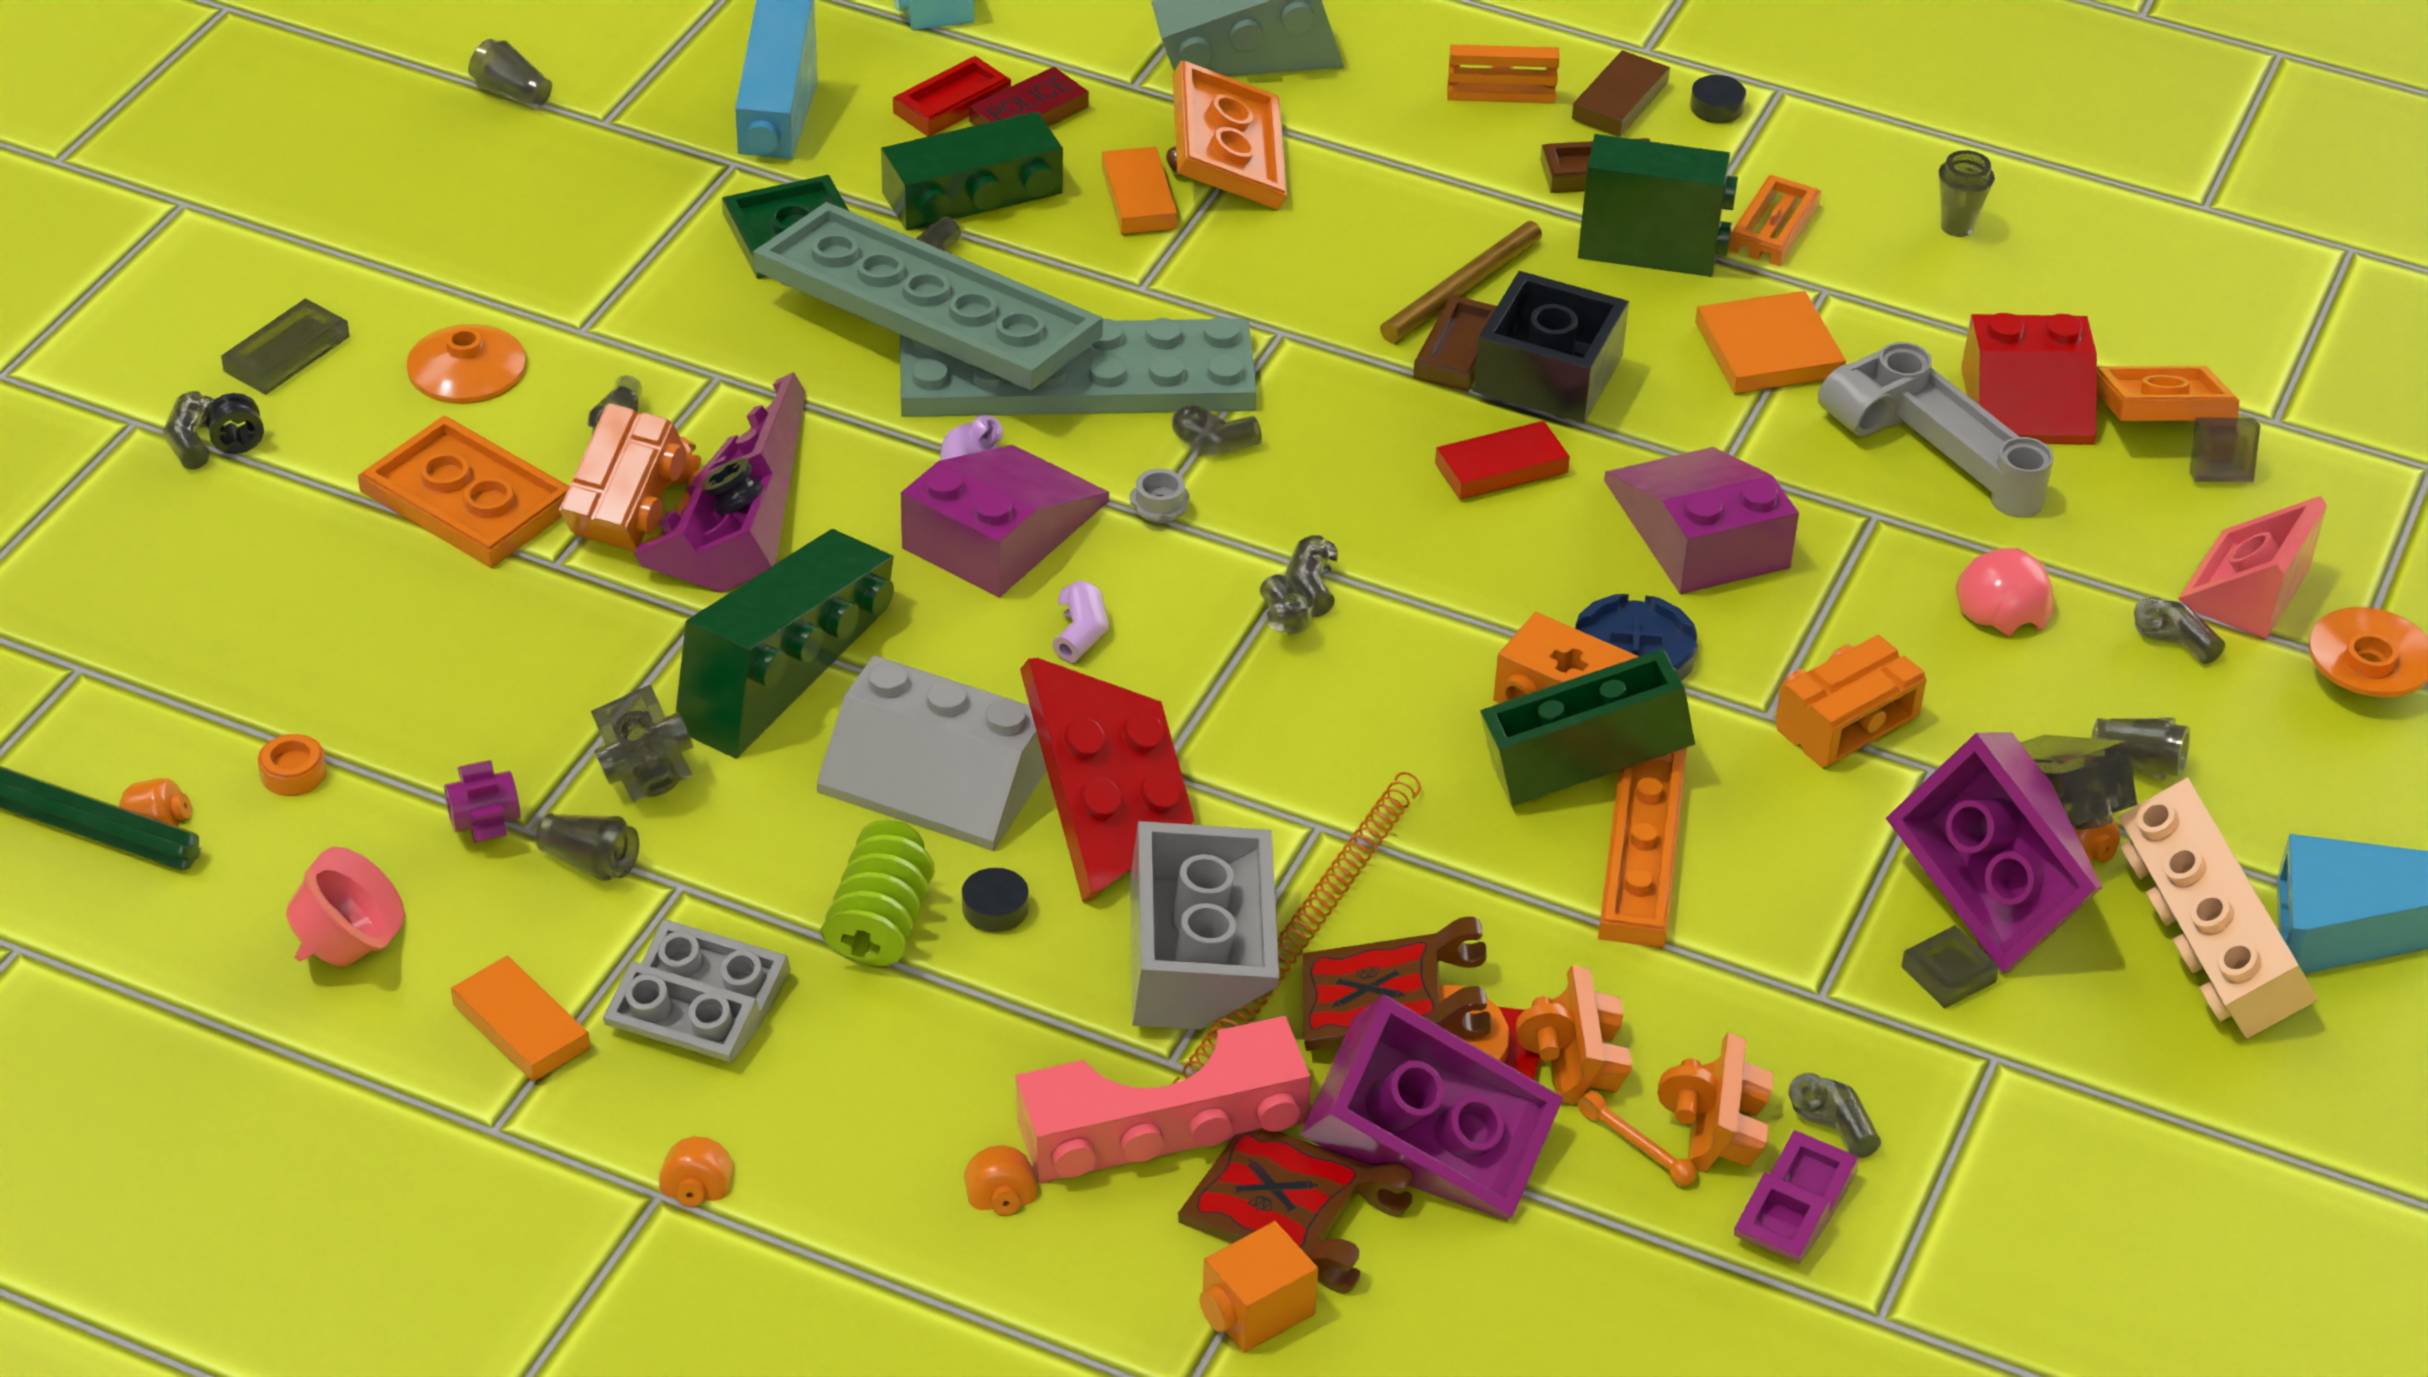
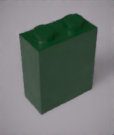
(1656, 205)

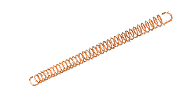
(1323, 902)

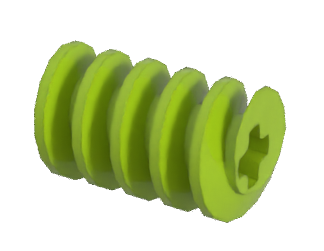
(879, 894)

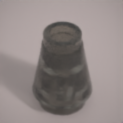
(508, 73)
(1963, 189)
(2153, 744)
(590, 843)

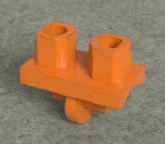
(1571, 1037)
(1711, 1101)

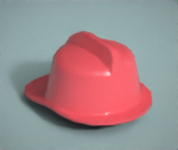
(344, 908)

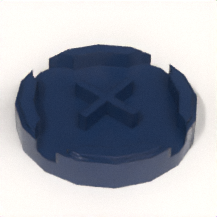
(1643, 628)

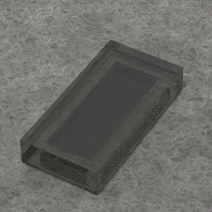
(285, 346)

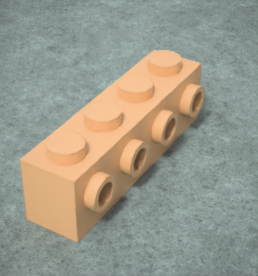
(2217, 910)

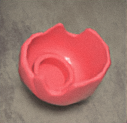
(2006, 590)

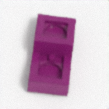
(1797, 1197)

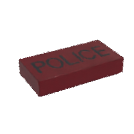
(1048, 93)

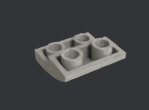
(698, 991)

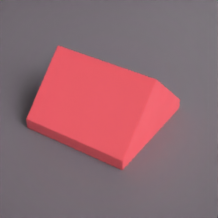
(2257, 568)

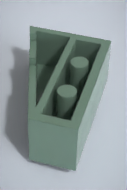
(1248, 35)

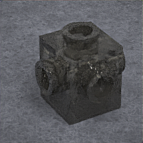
(642, 744)

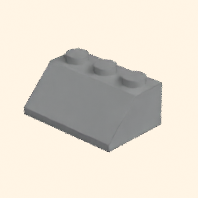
(933, 753)
(1200, 923)

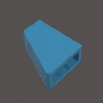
(777, 78)
(2351, 901)

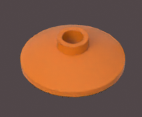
(466, 363)
(2370, 652)

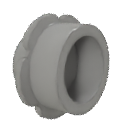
(1160, 496)

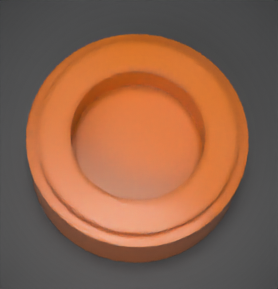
(292, 764)

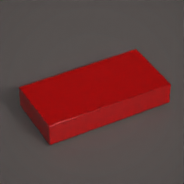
(947, 96)
(1502, 459)

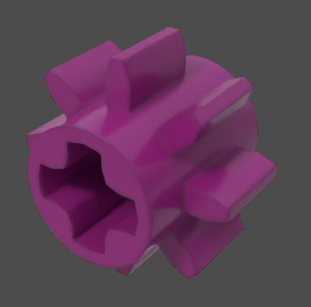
(482, 801)

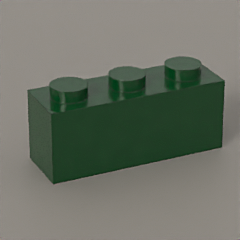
(972, 170)
(1588, 727)

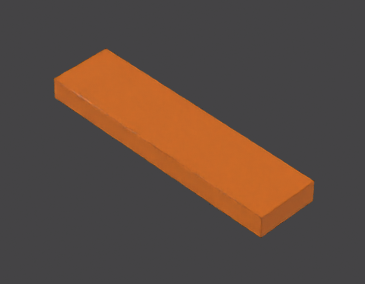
(1643, 851)

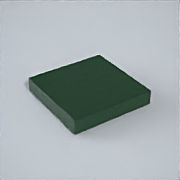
(768, 211)

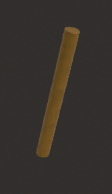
(1460, 281)

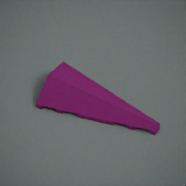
(739, 545)

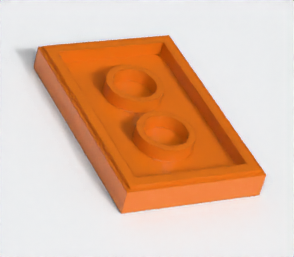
(1229, 135)
(466, 491)

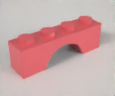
(1088, 1123)

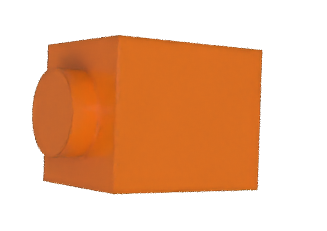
(1258, 1287)

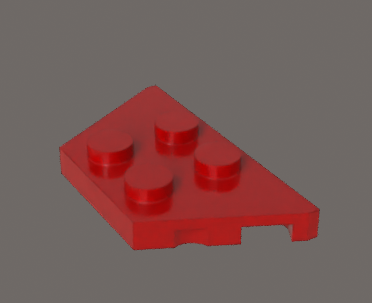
(1106, 767)

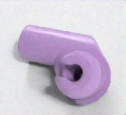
(972, 437)
(1088, 620)

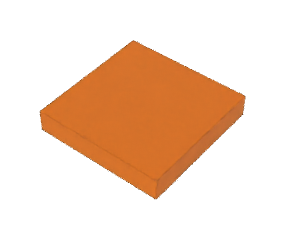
(1769, 341)
(2164, 393)

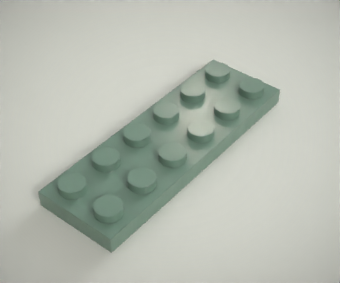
(929, 295)
(1128, 370)

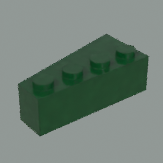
(776, 636)

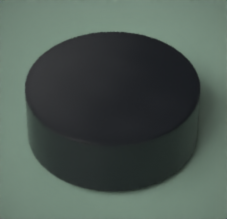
(1718, 98)
(995, 899)

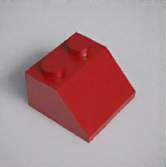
(2034, 374)

